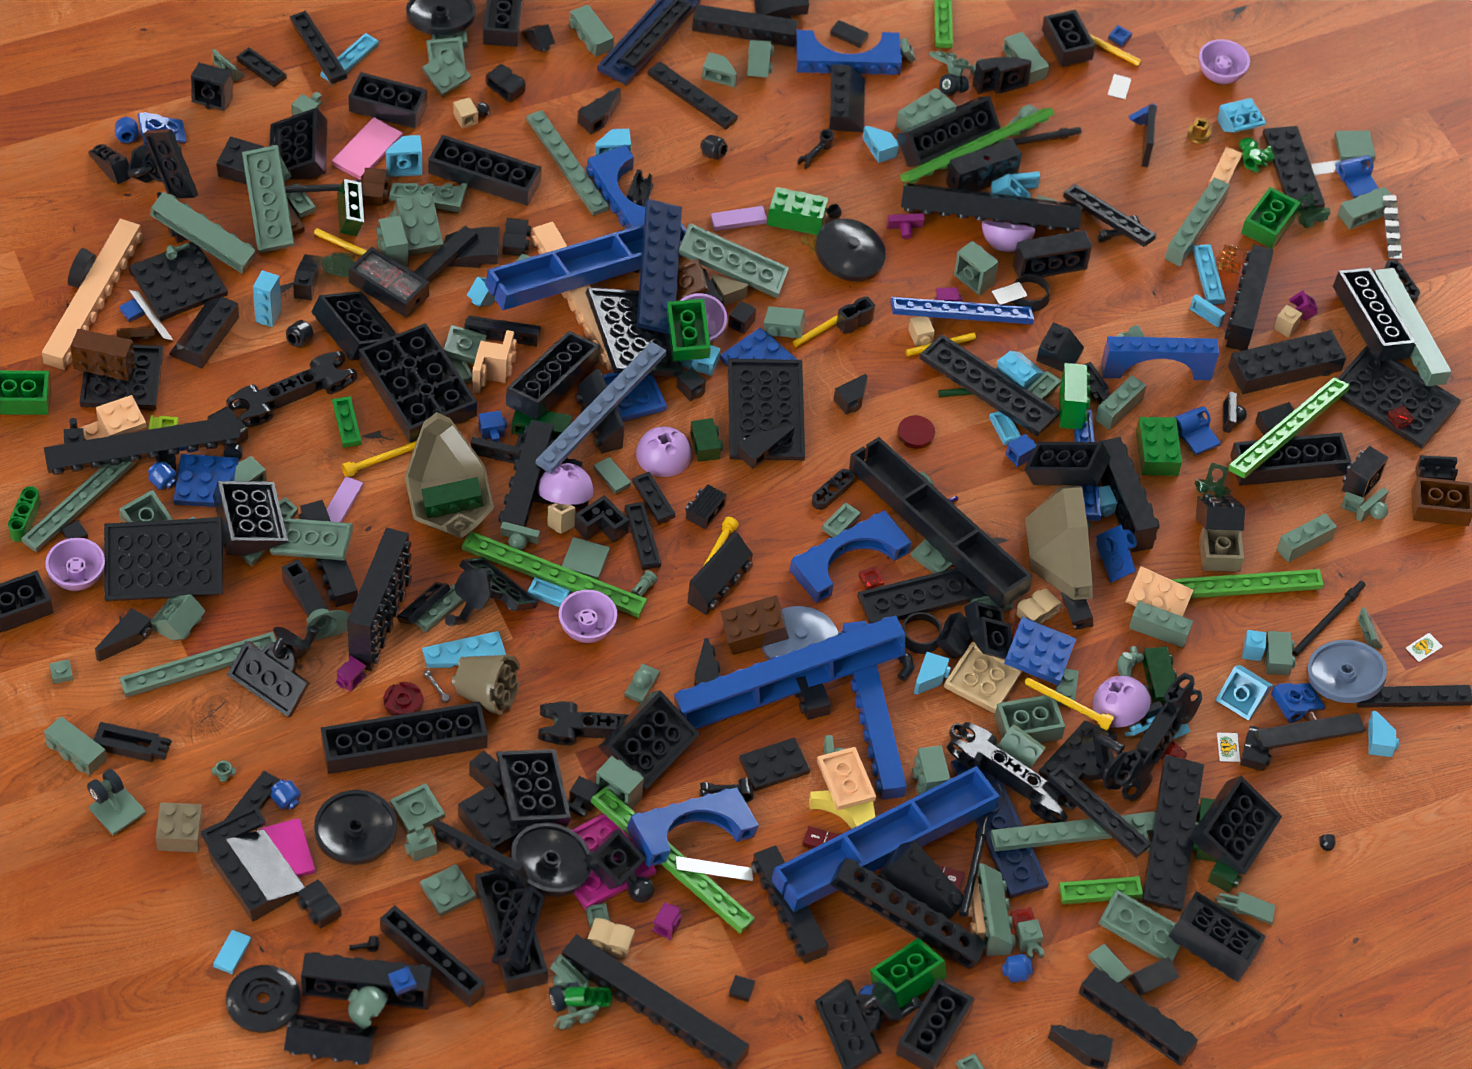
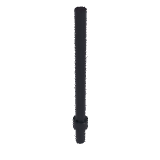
(1062, 133)
(1349, 597)
(981, 836)

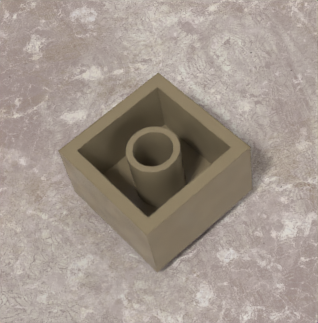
(1221, 550)
(179, 827)

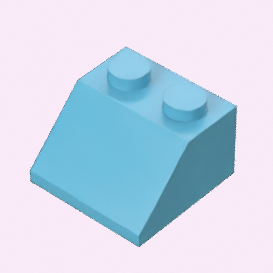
(405, 157)
(1019, 368)
(1244, 692)

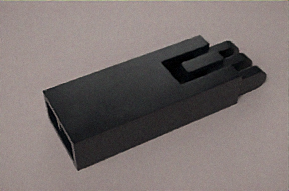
(125, 741)

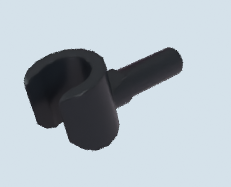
(372, 944)

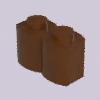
(374, 186)

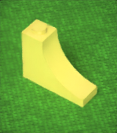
(852, 816)

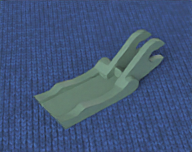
(1247, 905)

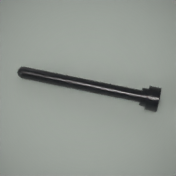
(314, 188)

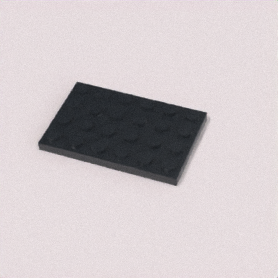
(617, 323)
(1388, 384)
(763, 398)
(163, 559)

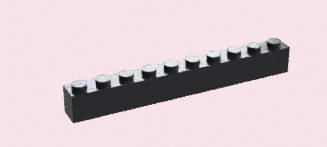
(142, 444)
(656, 1004)

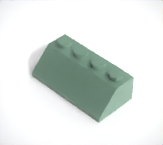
(995, 913)

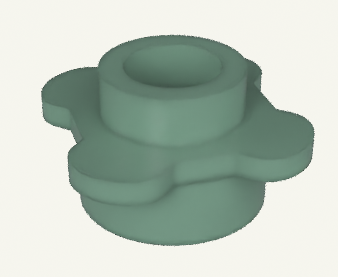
(221, 766)

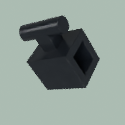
(73, 434)
(581, 795)

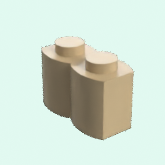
(1039, 607)
(611, 937)

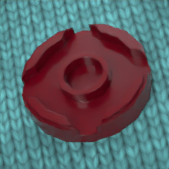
(916, 431)
(403, 698)

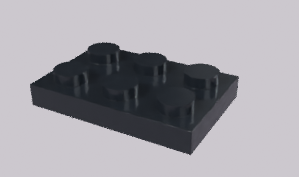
(774, 764)

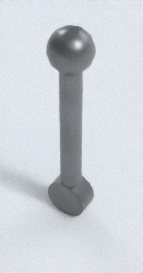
(445, 698)

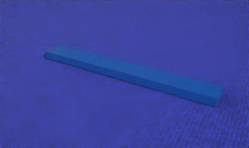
(961, 310)
(1090, 492)

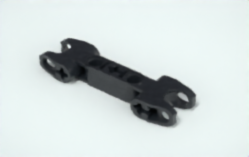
(320, 376)
(572, 723)
(983, 753)
(1140, 762)

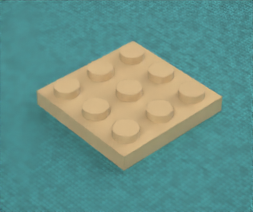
(982, 678)

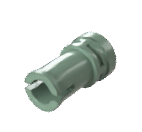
(646, 581)

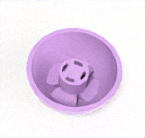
(1223, 61)
(1006, 235)
(715, 314)
(664, 452)
(566, 485)
(75, 564)
(587, 616)
(1123, 699)

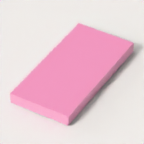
(366, 148)

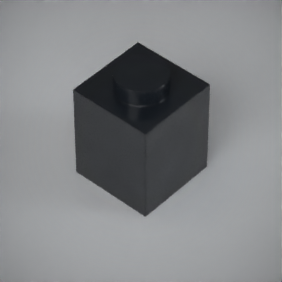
(742, 317)
(691, 384)

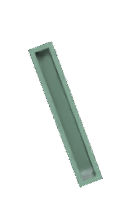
(1197, 221)
(203, 232)

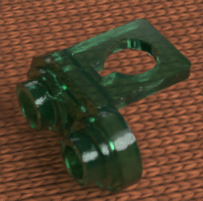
(1308, 217)
(338, 263)
(1208, 484)

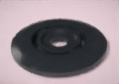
(280, 1008)

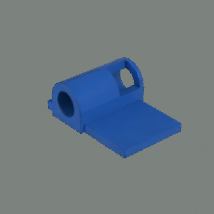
(155, 122)
(1357, 175)
(1196, 430)
(1115, 553)
(1296, 699)

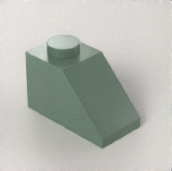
(719, 70)
(250, 471)

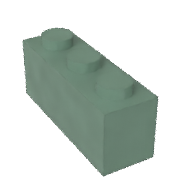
(591, 30)
(1021, 47)
(1363, 208)
(1120, 402)
(1306, 537)
(1161, 624)
(75, 746)

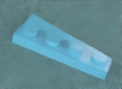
(448, 654)

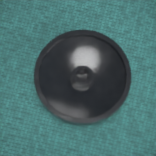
(440, 16)
(850, 249)
(355, 827)
(552, 858)

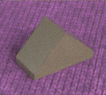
(730, 289)

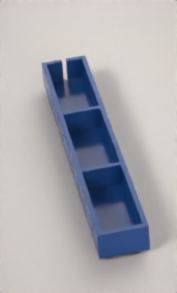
(568, 268)
(777, 677)
(875, 841)

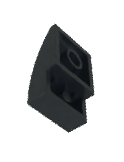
(781, 8)
(1001, 74)
(482, 250)
(989, 629)

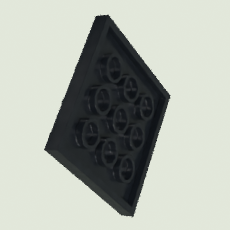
(178, 283)
(142, 383)

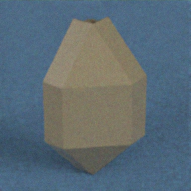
(440, 459)
(1060, 542)

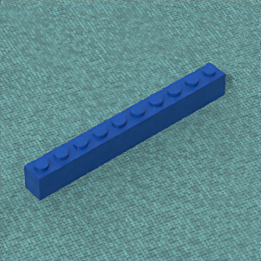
(877, 728)

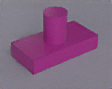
(905, 222)

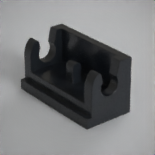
(640, 188)
(1437, 467)
(1078, 612)
(1153, 976)

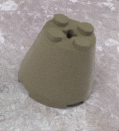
(488, 681)

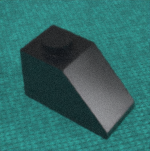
(539, 37)
(851, 394)

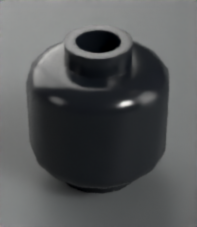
(714, 147)
(299, 333)

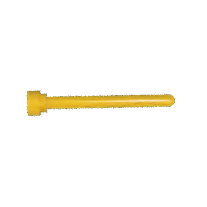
(349, 469)
(728, 526)
(1103, 720)

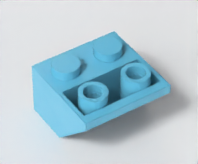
(1239, 116)

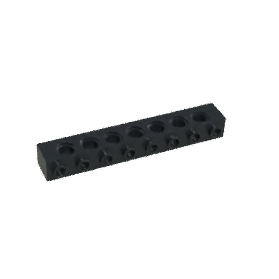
(897, 913)

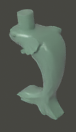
(1128, 660)

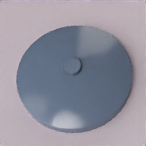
(803, 628)
(1347, 671)

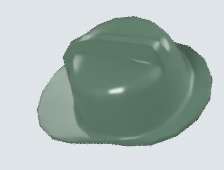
(328, 622)

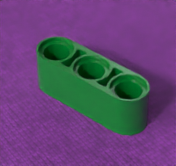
(24, 513)
(588, 996)

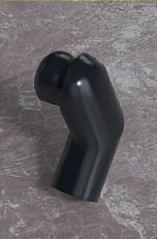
(908, 666)

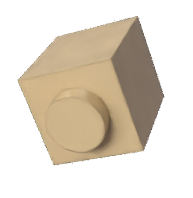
(465, 112)
(1287, 321)
(921, 330)
(561, 517)

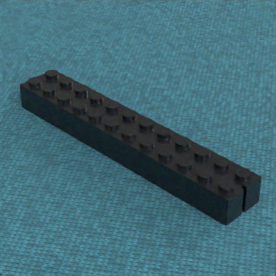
(940, 522)

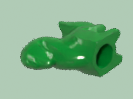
(1253, 155)

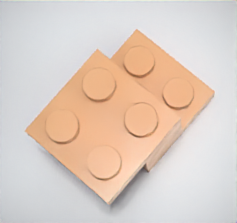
(494, 361)
(115, 419)

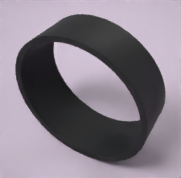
(80, 267)
(1037, 304)
(916, 647)

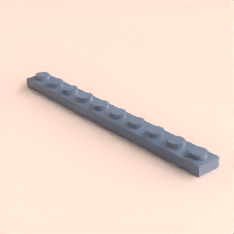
(600, 407)

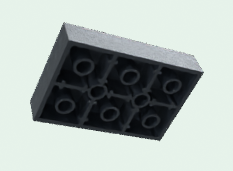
(416, 380)
(380, 598)

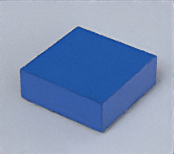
(1120, 35)
(131, 310)

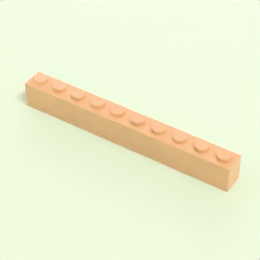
(547, 239)
(92, 292)

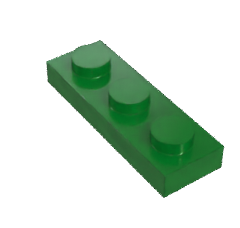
(346, 422)

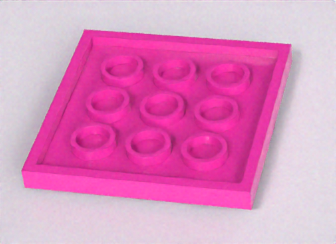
(594, 889)

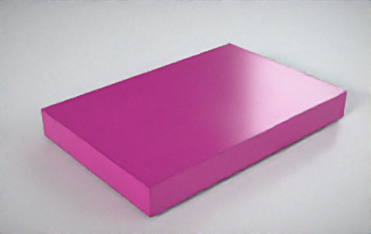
(292, 844)

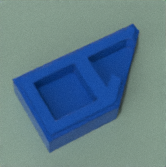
(1140, 116)

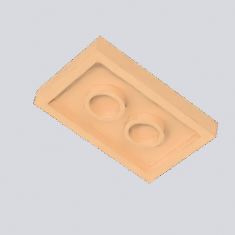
(1159, 592)
(846, 778)

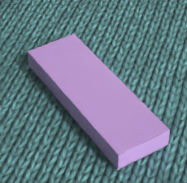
(738, 218)
(344, 499)

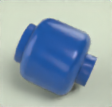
(126, 130)
(162, 475)
(285, 794)
(1017, 968)

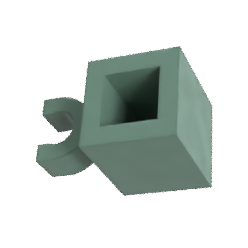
(305, 103)
(420, 843)
(1029, 938)

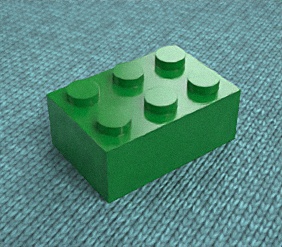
(797, 211)
(1270, 217)
(688, 330)
(25, 392)
(1073, 396)
(1158, 446)
(910, 971)

